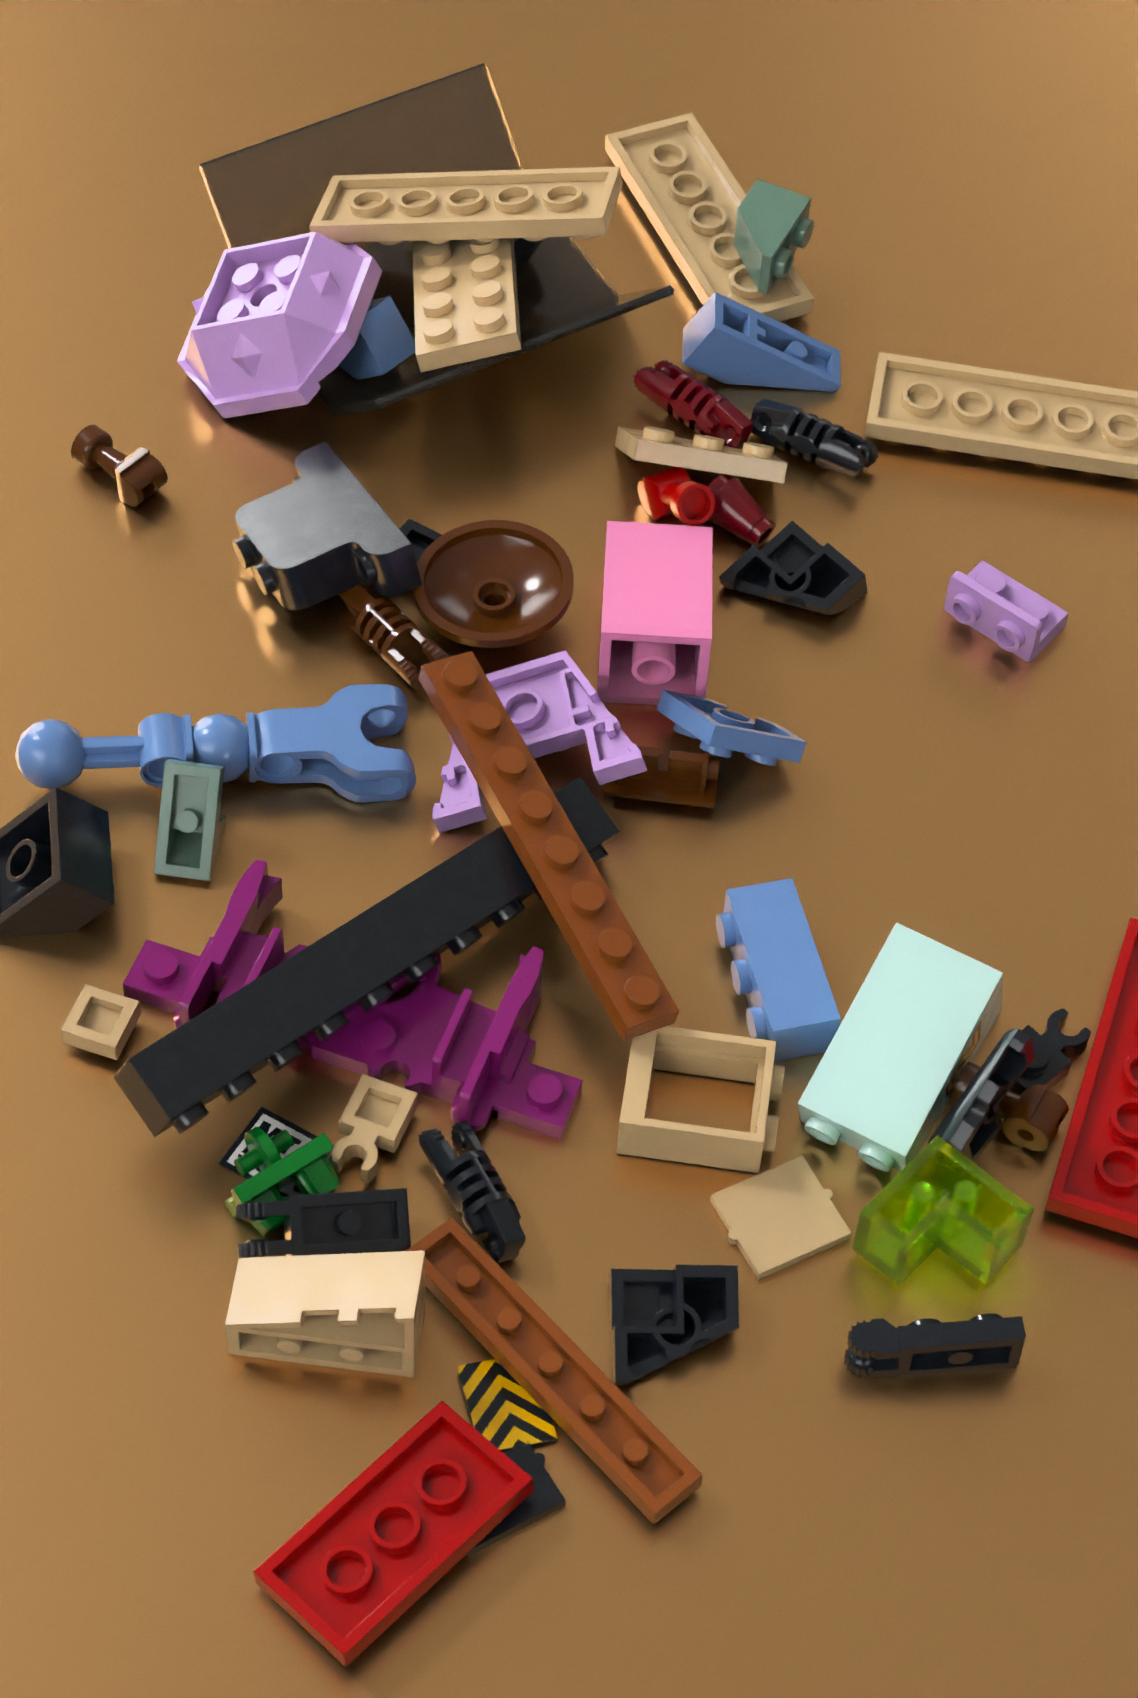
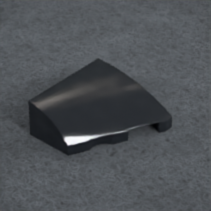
(798, 573)
(976, 1113)
(668, 1315)

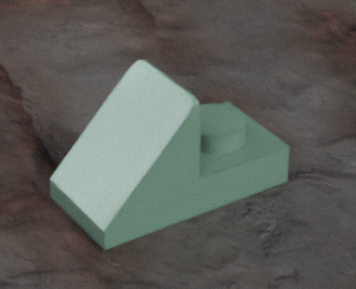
(189, 820)

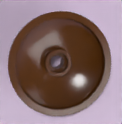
(494, 583)

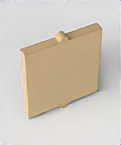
(780, 1217)

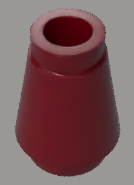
(739, 511)

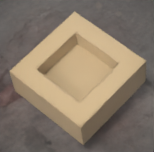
(100, 1022)

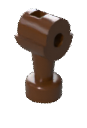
(135, 474)
(1028, 1117)

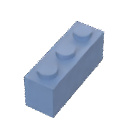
(778, 969)

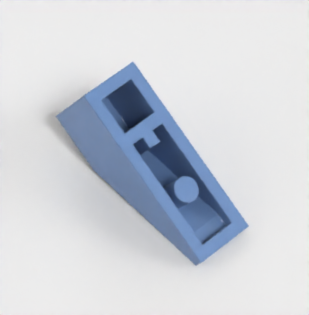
(755, 350)

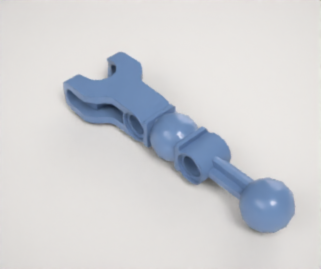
(275, 746)

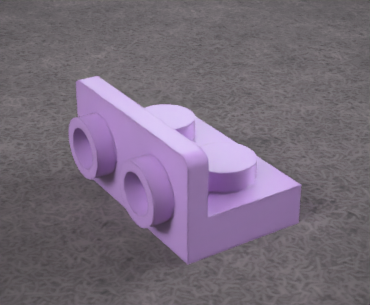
(1004, 610)

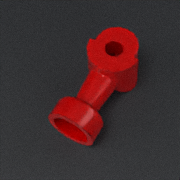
(676, 494)

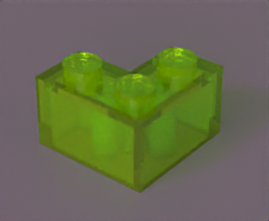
(945, 1205)

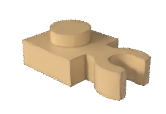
(373, 1120)

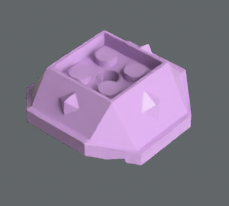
(277, 322)

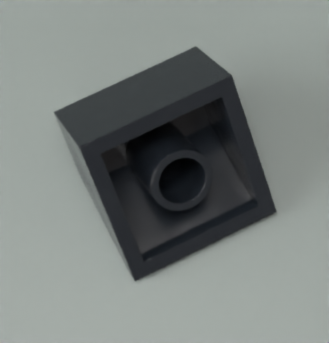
(54, 866)

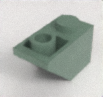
(769, 231)

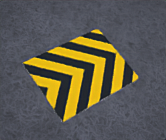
(502, 1407)

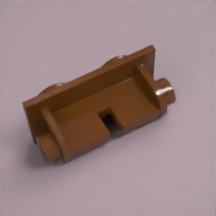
(671, 778)

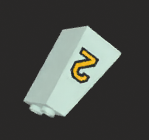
(901, 1049)

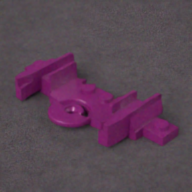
(431, 1036)

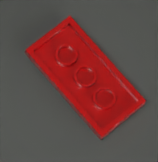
(393, 1532)

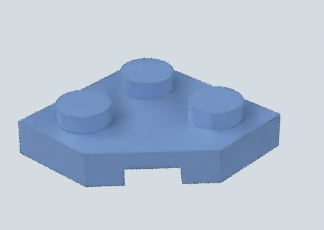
(728, 730)

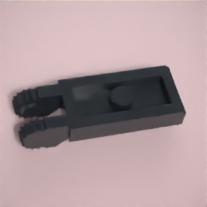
(332, 1223)
(934, 1346)

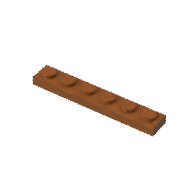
(556, 1373)

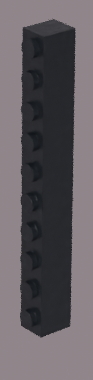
(340, 972)

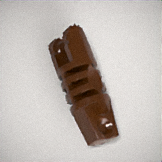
(390, 633)

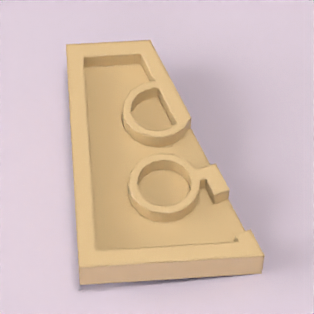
(701, 453)

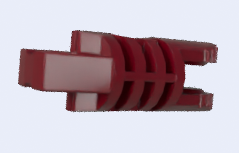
(693, 403)

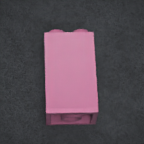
(655, 612)

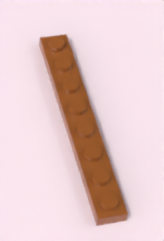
(548, 846)

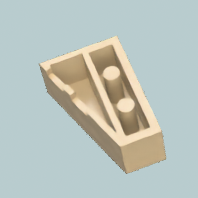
(330, 1310)

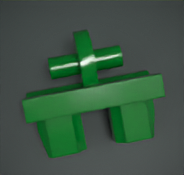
(305, 1166)

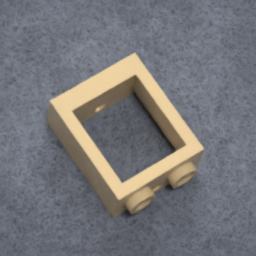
(708, 1056)

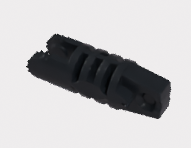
(812, 438)
(475, 1190)

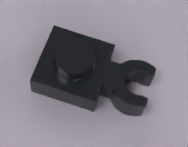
(1051, 1053)

